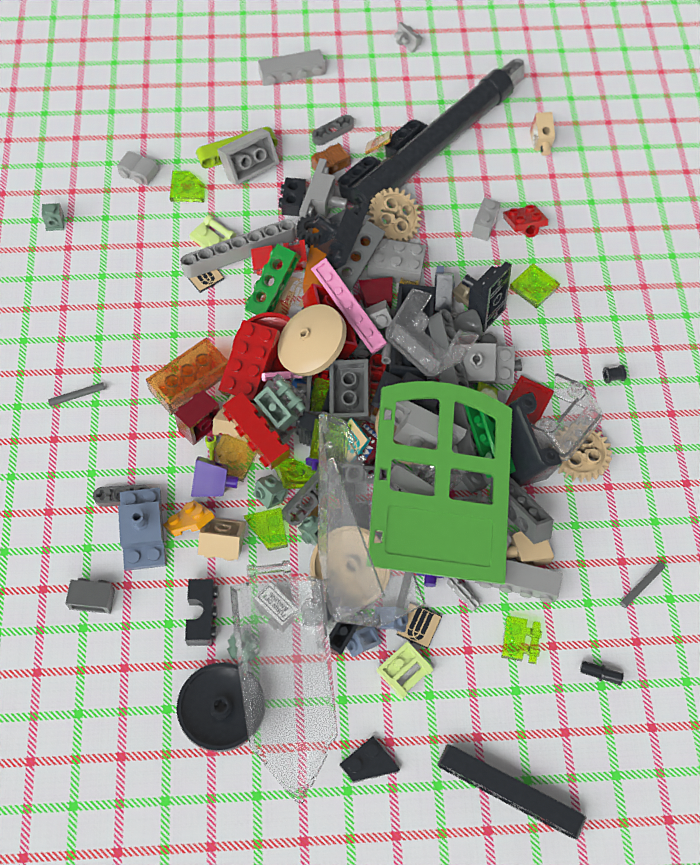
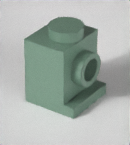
(53, 217)

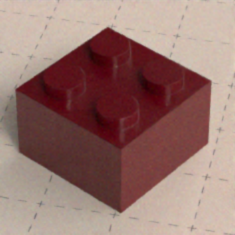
(196, 417)

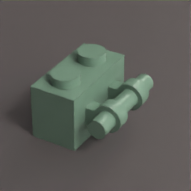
(276, 408)

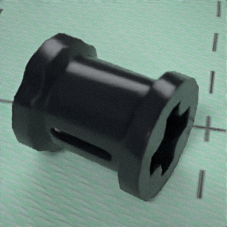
(614, 374)

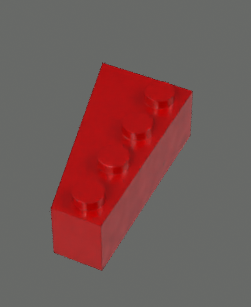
(256, 431)

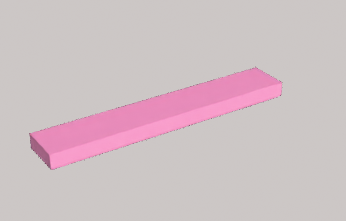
(349, 306)

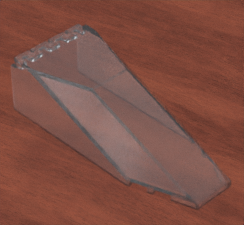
(353, 586)

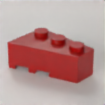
(261, 256)

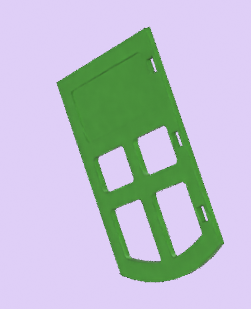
(434, 531)

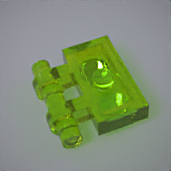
(514, 639)

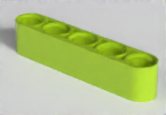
(209, 156)

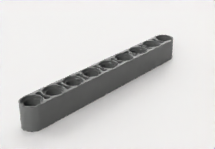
(443, 332)

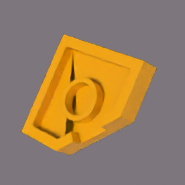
(192, 517)

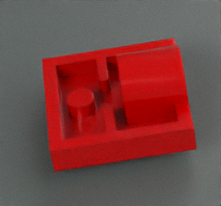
(522, 218)

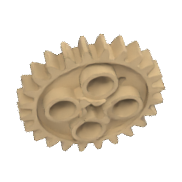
(395, 214)
(586, 467)

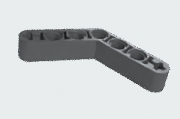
(309, 489)

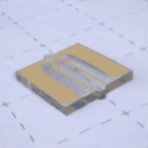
(294, 292)

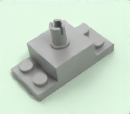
(321, 193)
(489, 364)
(419, 426)

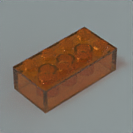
(187, 375)

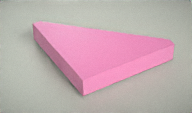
(285, 374)

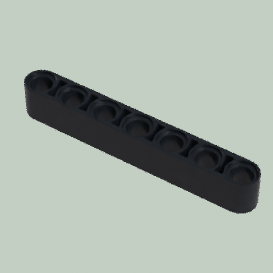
(512, 791)

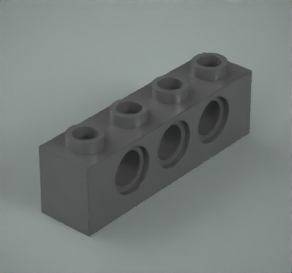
(375, 236)
(527, 514)

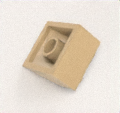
(222, 539)

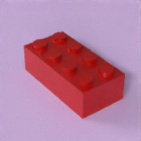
(318, 295)
(249, 358)

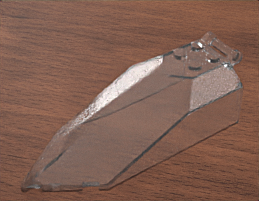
(285, 673)

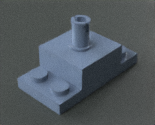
(141, 529)

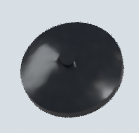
(213, 708)

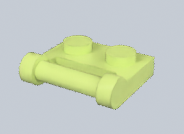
(206, 237)
(399, 665)

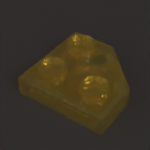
(236, 455)

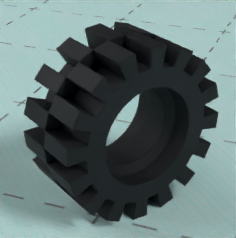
(304, 224)

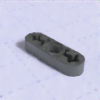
(327, 135)
(107, 502)

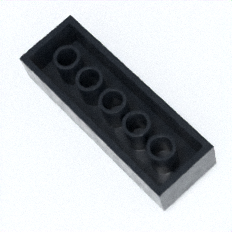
(399, 363)

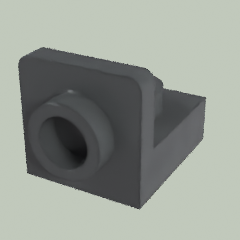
(475, 481)

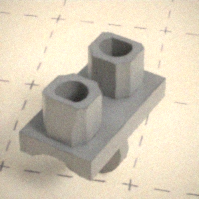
(407, 37)

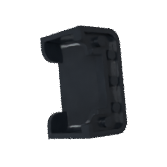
(529, 459)

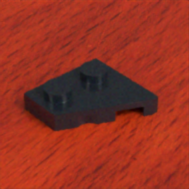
(368, 762)

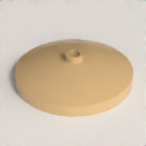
(312, 340)

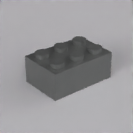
(350, 389)

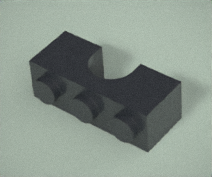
(201, 630)

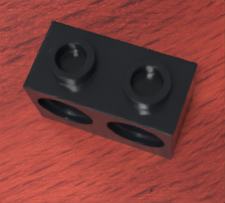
(293, 196)

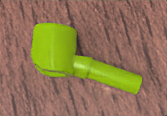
(211, 445)

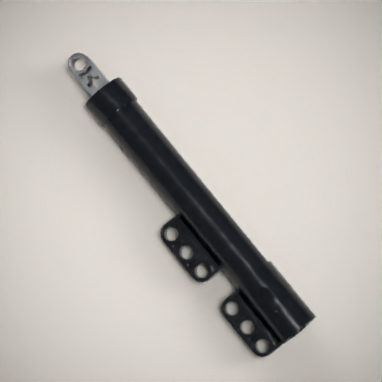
(419, 143)

